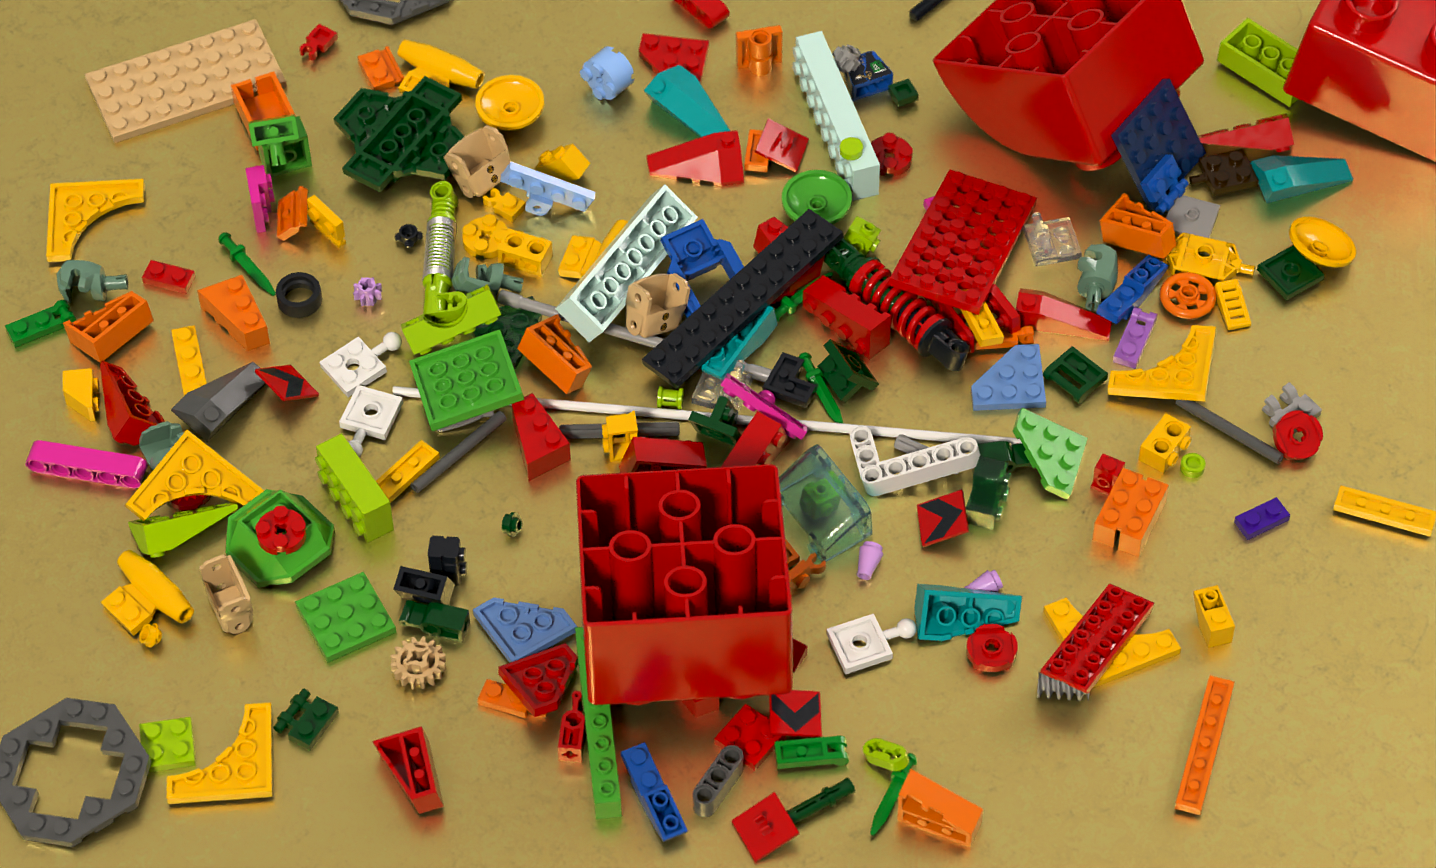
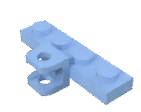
(545, 189)

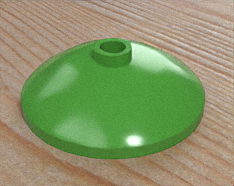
(819, 191)

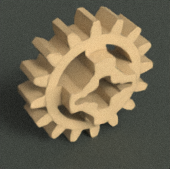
(418, 662)

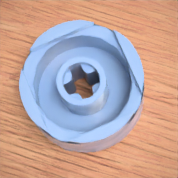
(607, 73)

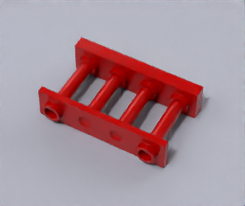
(997, 303)

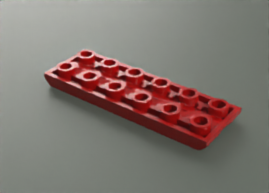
(1098, 638)

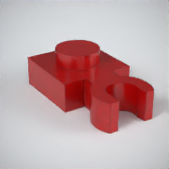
(319, 39)

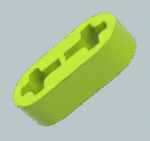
(888, 751)

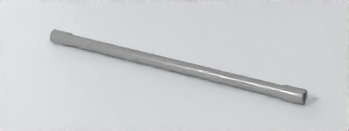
(519, 302)

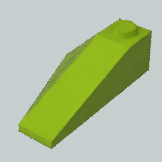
(165, 533)

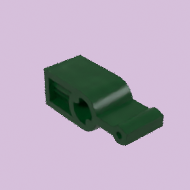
(1005, 452)
(436, 619)

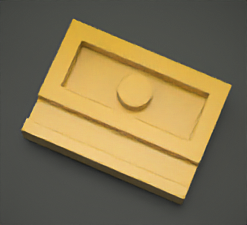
(326, 221)

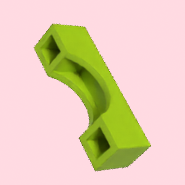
(424, 333)

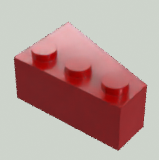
(768, 232)
(539, 437)
(759, 443)
(662, 454)
(413, 767)

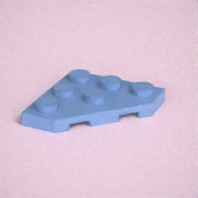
(1012, 382)
(523, 627)

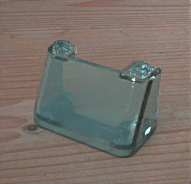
(824, 504)

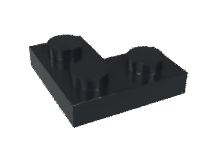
(785, 383)

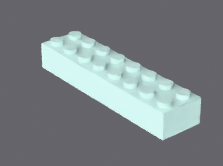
(835, 113)
(628, 258)

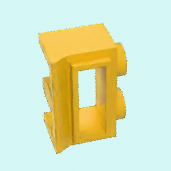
(618, 425)

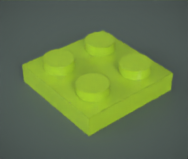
(168, 743)

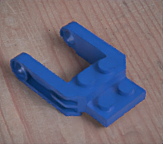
(695, 253)

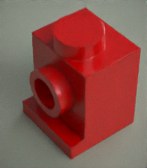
(1106, 473)

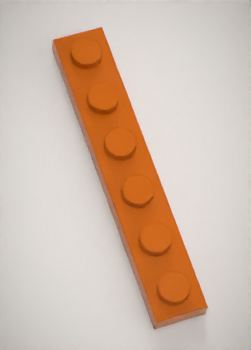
(1204, 745)

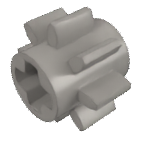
(846, 58)

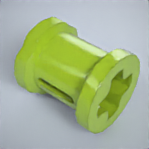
(670, 397)

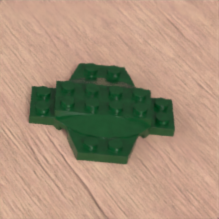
(399, 133)

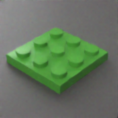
(345, 617)

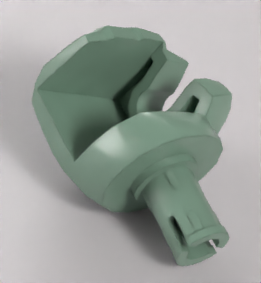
(1098, 274)
(492, 276)
(88, 277)
(158, 441)

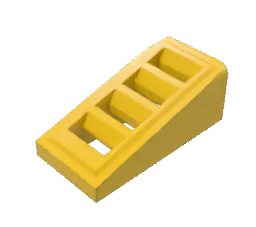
(1231, 290)

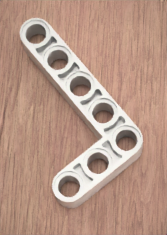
(908, 464)

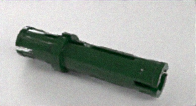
(826, 798)

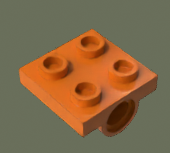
(759, 49)

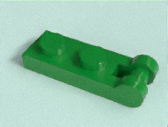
(39, 324)
(811, 752)

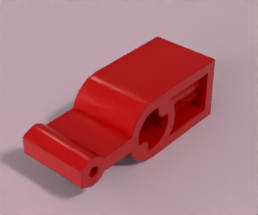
(572, 731)

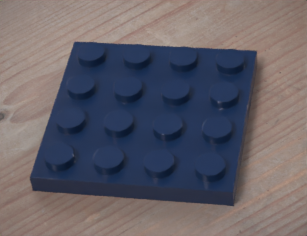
(1157, 129)

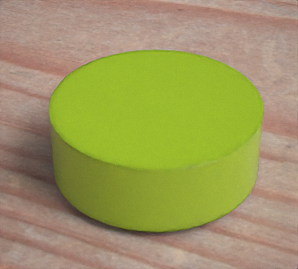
(851, 148)
(1192, 465)

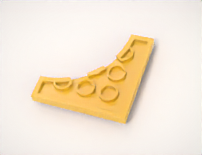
(78, 204)
(1175, 377)
(188, 471)
(1137, 654)
(239, 771)

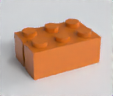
(268, 104)
(1132, 509)

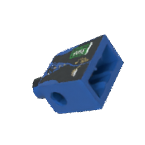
(870, 76)

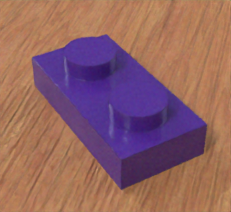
(1262, 518)

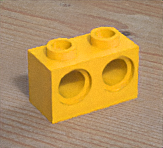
(525, 252)
(1167, 437)

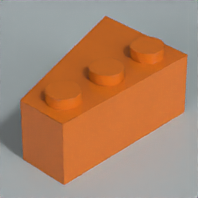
(1137, 229)
(235, 310)
(111, 327)
(555, 354)
(938, 810)

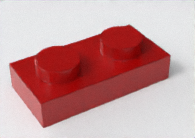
(168, 277)

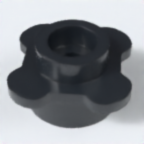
(406, 231)

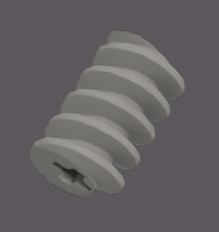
(1051, 685)

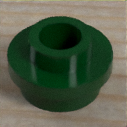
(512, 524)

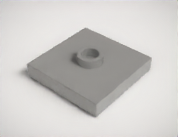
(1193, 216)

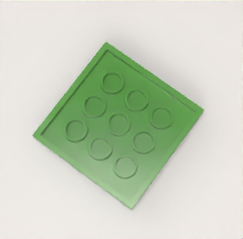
(466, 380)

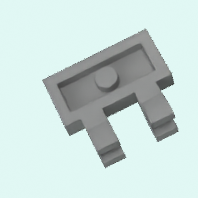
(1294, 403)

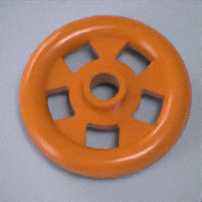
(1186, 289)

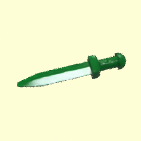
(238, 253)
(789, 305)
(815, 376)
(892, 794)

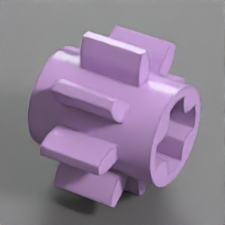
(367, 291)

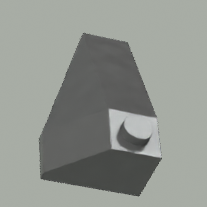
(218, 401)

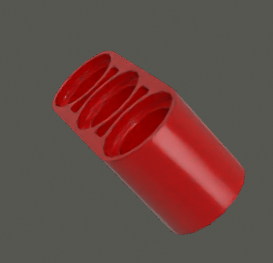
(706, 11)

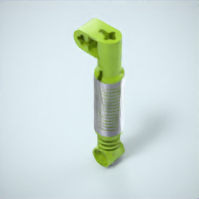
(440, 257)

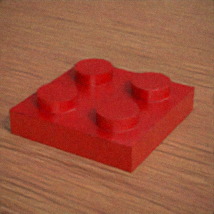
(751, 734)

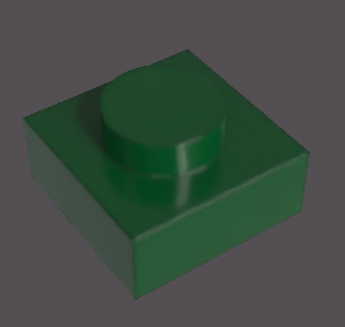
(903, 92)

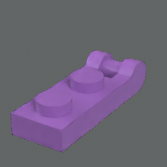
(1134, 338)

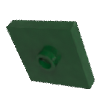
(1290, 272)

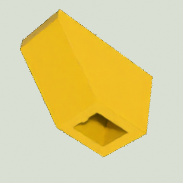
(563, 163)
(80, 390)
(1213, 617)

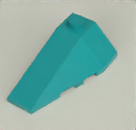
(686, 100)
(1293, 175)
(742, 344)
(956, 611)

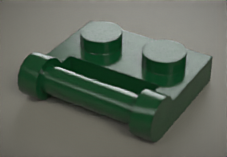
(1080, 369)

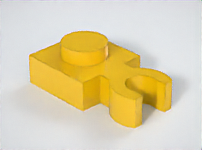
(505, 206)

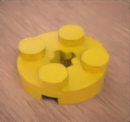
(479, 227)

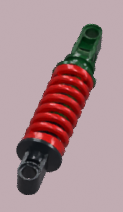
(870, 281)

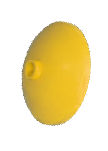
(509, 102)
(1322, 242)

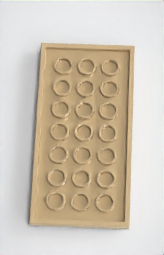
(180, 80)

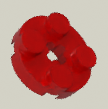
(899, 148)
(1291, 447)
(278, 519)
(991, 661)

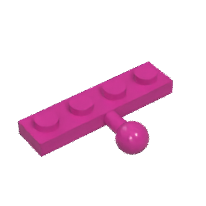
(764, 403)

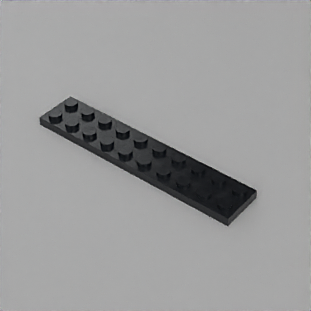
(742, 298)

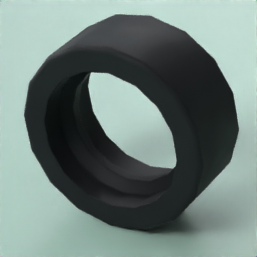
(295, 281)

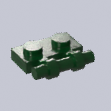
(312, 723)

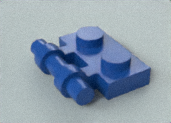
(1161, 178)

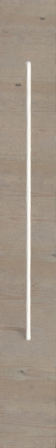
(742, 419)

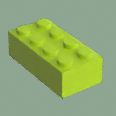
(1259, 58)
(354, 488)

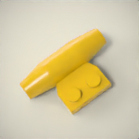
(438, 66)
(584, 252)
(149, 590)

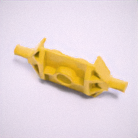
(1221, 263)

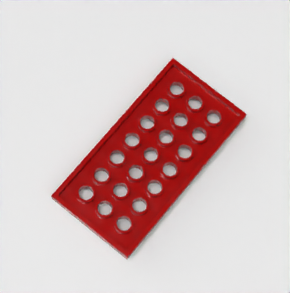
(965, 215)

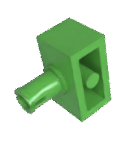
(274, 133)

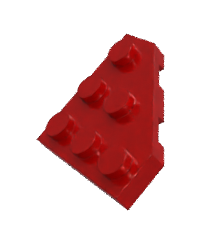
(669, 51)
(541, 678)

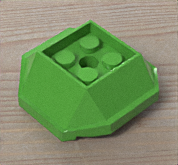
(283, 568)

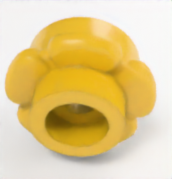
(150, 635)

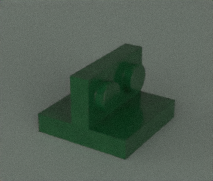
(845, 371)
(719, 424)

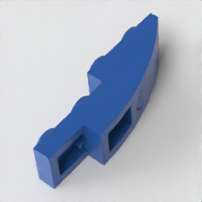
(1133, 290)
(653, 793)

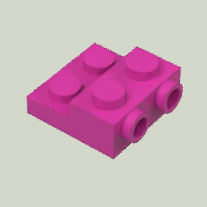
(260, 195)

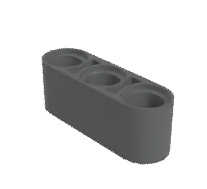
(719, 770)

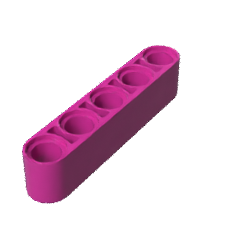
(86, 464)

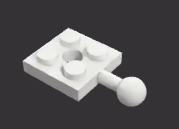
(358, 353)
(374, 425)
(868, 630)

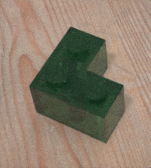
(988, 492)

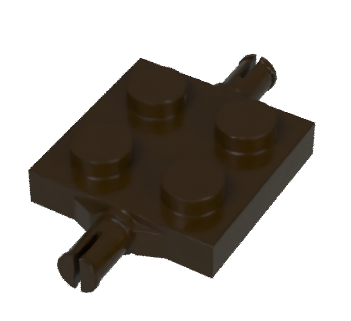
(1226, 173)

